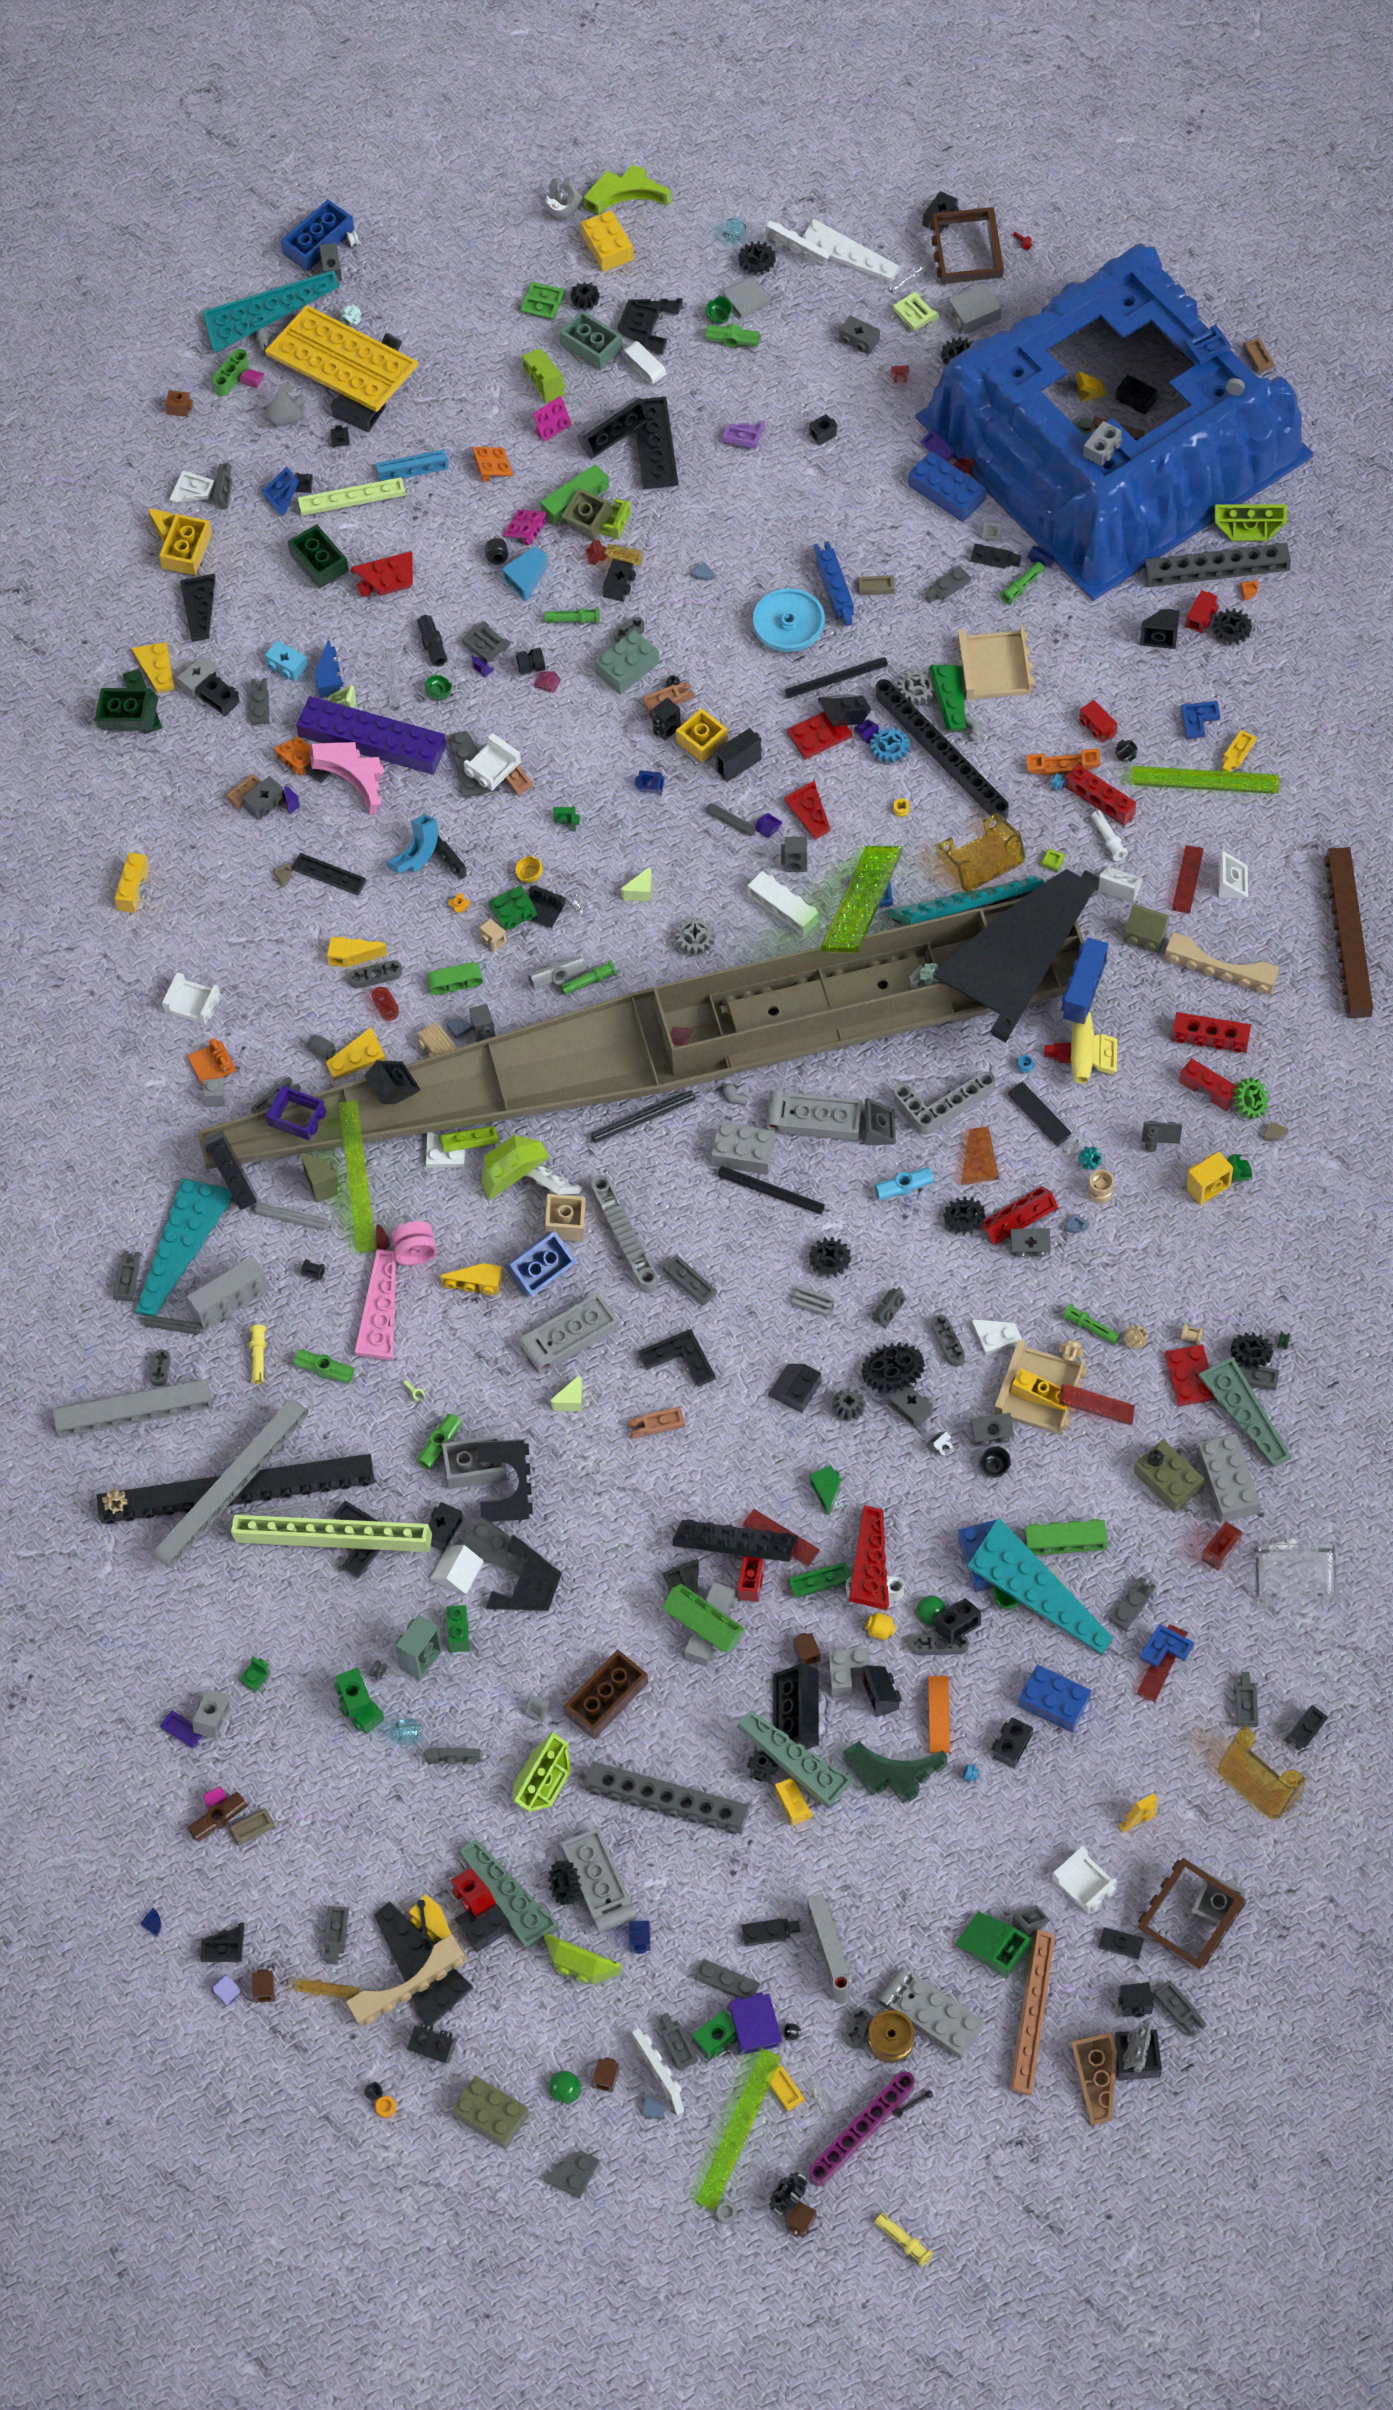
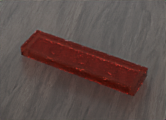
(1187, 879)
(1096, 1404)
(804, 1551)
(1156, 1677)

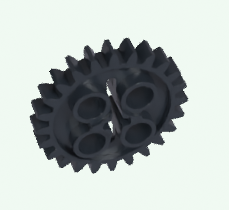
(893, 1367)

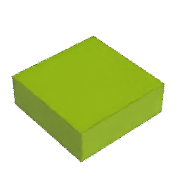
(1052, 860)

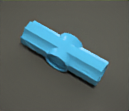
(914, 1179)

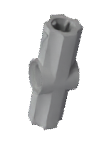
(556, 972)

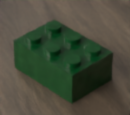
(318, 556)
(126, 709)

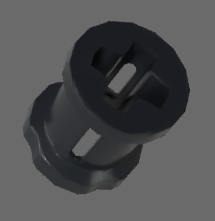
(312, 1269)

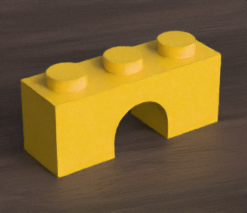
(134, 872)

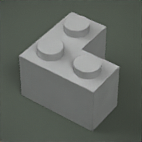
(843, 1666)

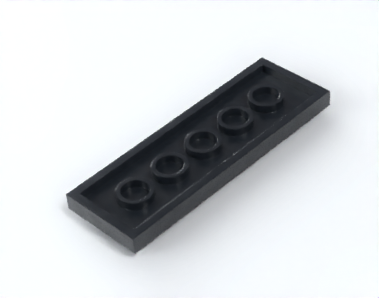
(656, 446)
(735, 1540)

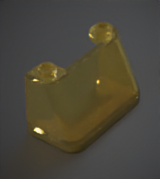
(1256, 1780)

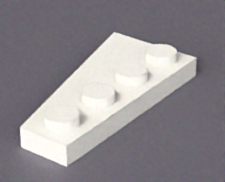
(661, 2072)

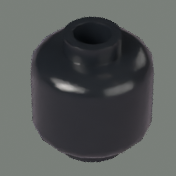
(496, 551)

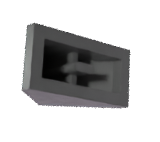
(1029, 1920)

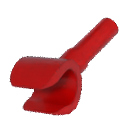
(1026, 242)

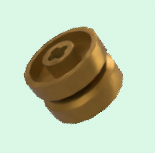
(881, 2030)

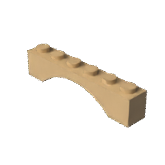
(1257, 976)
(443, 1958)

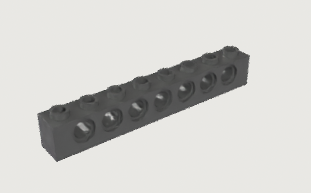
(1202, 566)
(600, 1773)

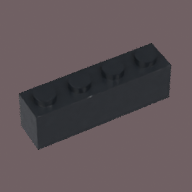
(231, 1170)

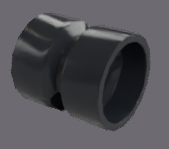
(530, 661)

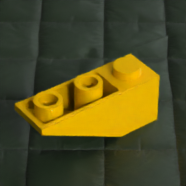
(349, 952)
(478, 1278)
(1036, 1390)
(435, 1921)

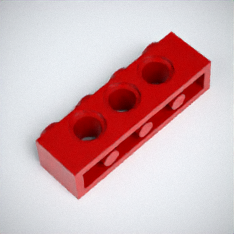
(1100, 794)
(1205, 1025)

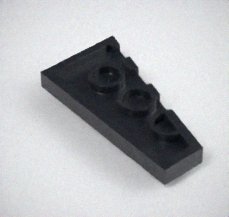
(198, 601)

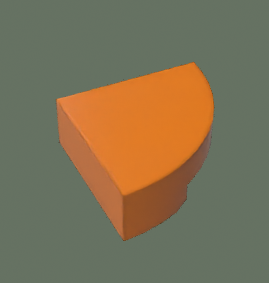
(1249, 589)

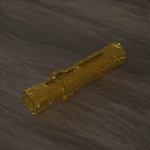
(323, 1988)

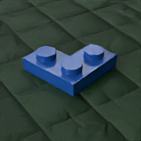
(1196, 714)
(1164, 1642)

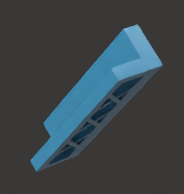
(412, 465)

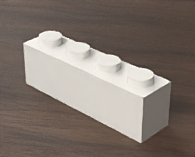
(783, 903)

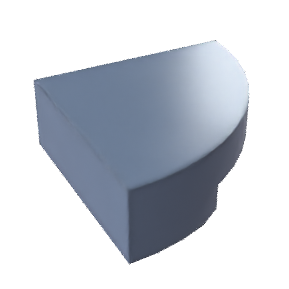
(703, 572)
(458, 1027)
(1076, 1224)
(653, 2108)

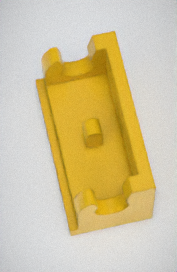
(792, 1801)

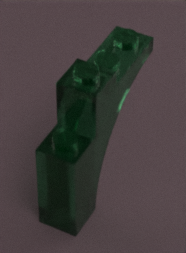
(902, 1776)

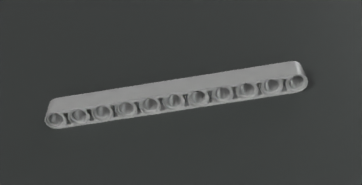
(230, 1483)

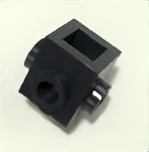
(762, 1767)

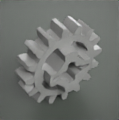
(917, 687)
(704, 935)

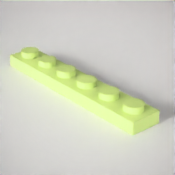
(351, 496)

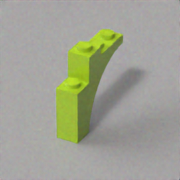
(632, 185)

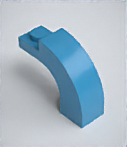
(421, 847)

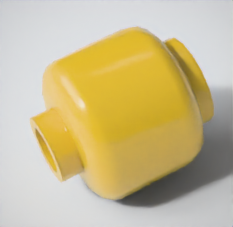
(880, 1626)

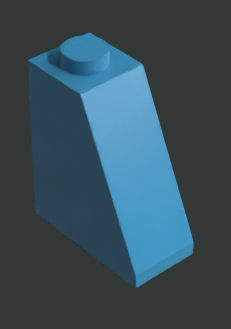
(526, 571)

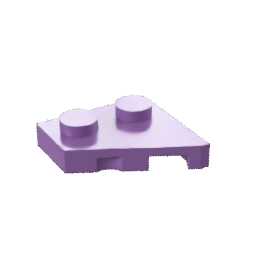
(743, 434)

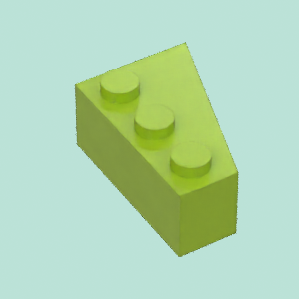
(544, 375)

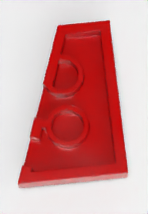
(808, 809)

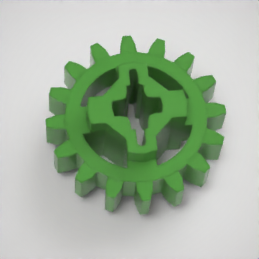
(1250, 1098)

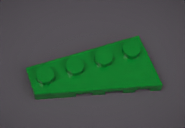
(950, 695)

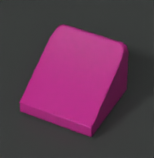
(251, 378)
(214, 1797)

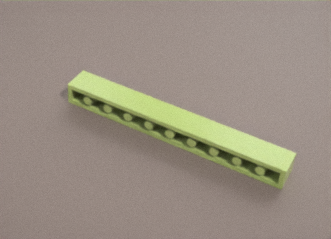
(331, 1533)

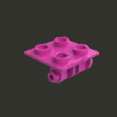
(551, 419)
(526, 525)

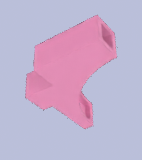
(346, 762)

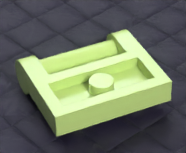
(911, 314)

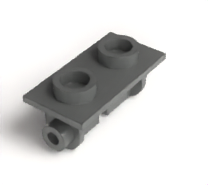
(894, 1300)

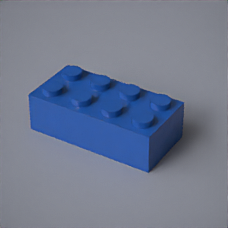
(323, 226)
(946, 486)
(1085, 980)

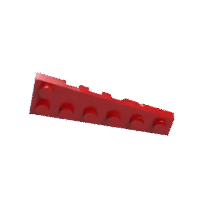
(869, 1569)

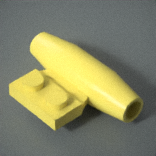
(1091, 1050)

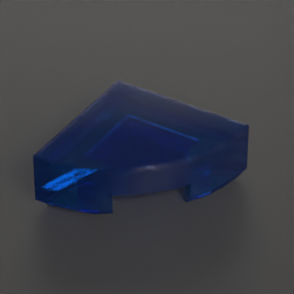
(152, 1922)

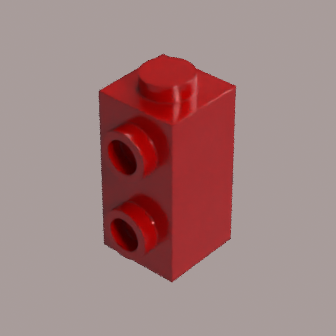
(1201, 611)
(1098, 721)

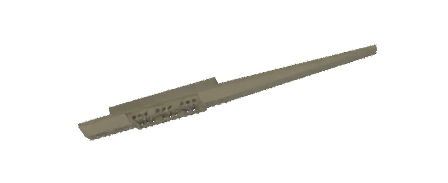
(627, 1048)

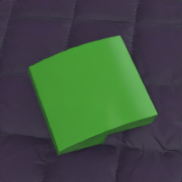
(543, 300)

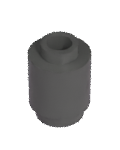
(321, 1047)

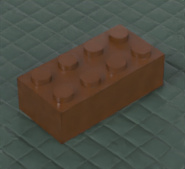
(605, 1694)

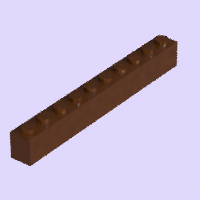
(1349, 933)

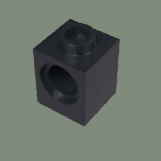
(823, 429)

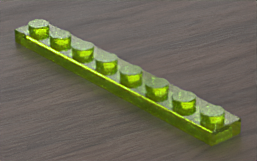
(1205, 779)
(357, 1176)
(738, 2130)

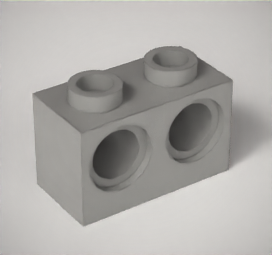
(1102, 443)

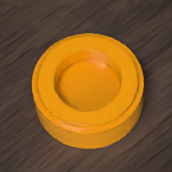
(385, 2106)

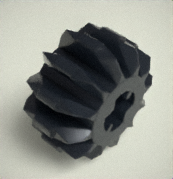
(584, 295)

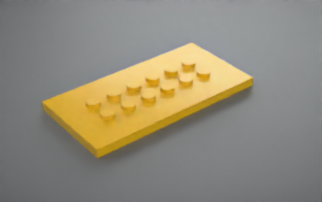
(341, 358)

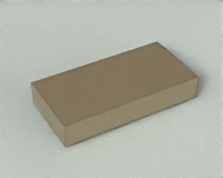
(876, 585)
(252, 1827)

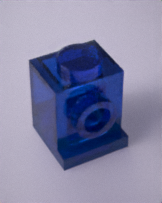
(645, 777)

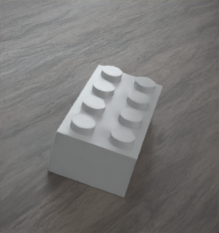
(228, 1293)
(1228, 1478)

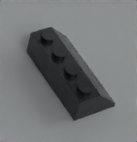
(613, 427)
(797, 1704)

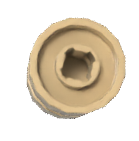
(1101, 1186)

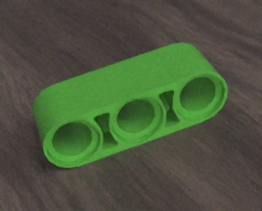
(230, 372)
(454, 978)

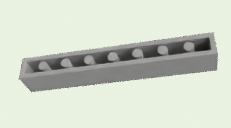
(132, 1408)

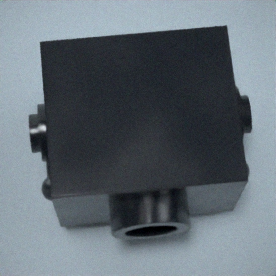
(1136, 1999)

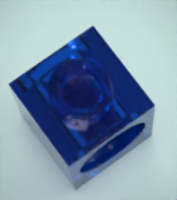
(639, 1936)

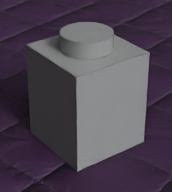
(214, 1092)

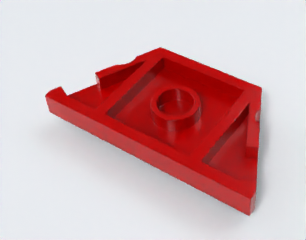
(387, 574)

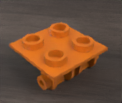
(491, 462)
(294, 754)
(212, 1061)

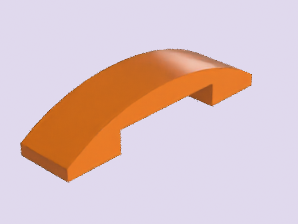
(1064, 764)
(939, 1714)

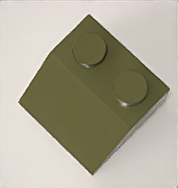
(587, 513)
(1146, 928)
(320, 1177)

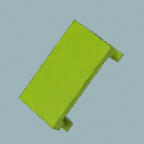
(617, 519)

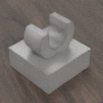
(992, 529)
(537, 1707)

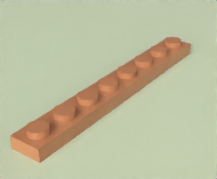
(1032, 2012)

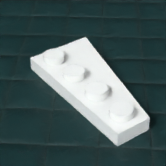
(797, 244)
(556, 1184)

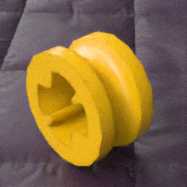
(902, 812)

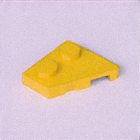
(1141, 1811)

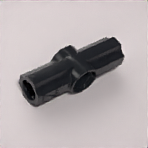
(432, 640)

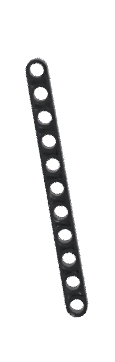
(888, 694)

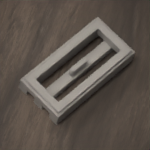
(810, 1298)

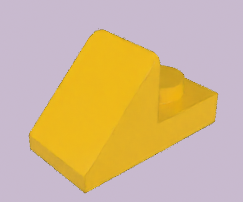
(1089, 387)
(161, 521)

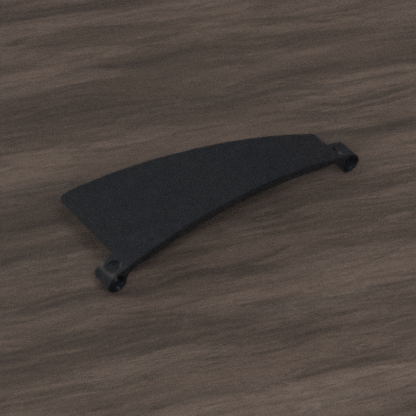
(1015, 951)

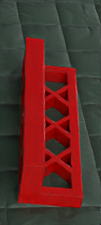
(1019, 1214)

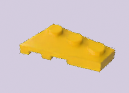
(156, 664)
(356, 1055)

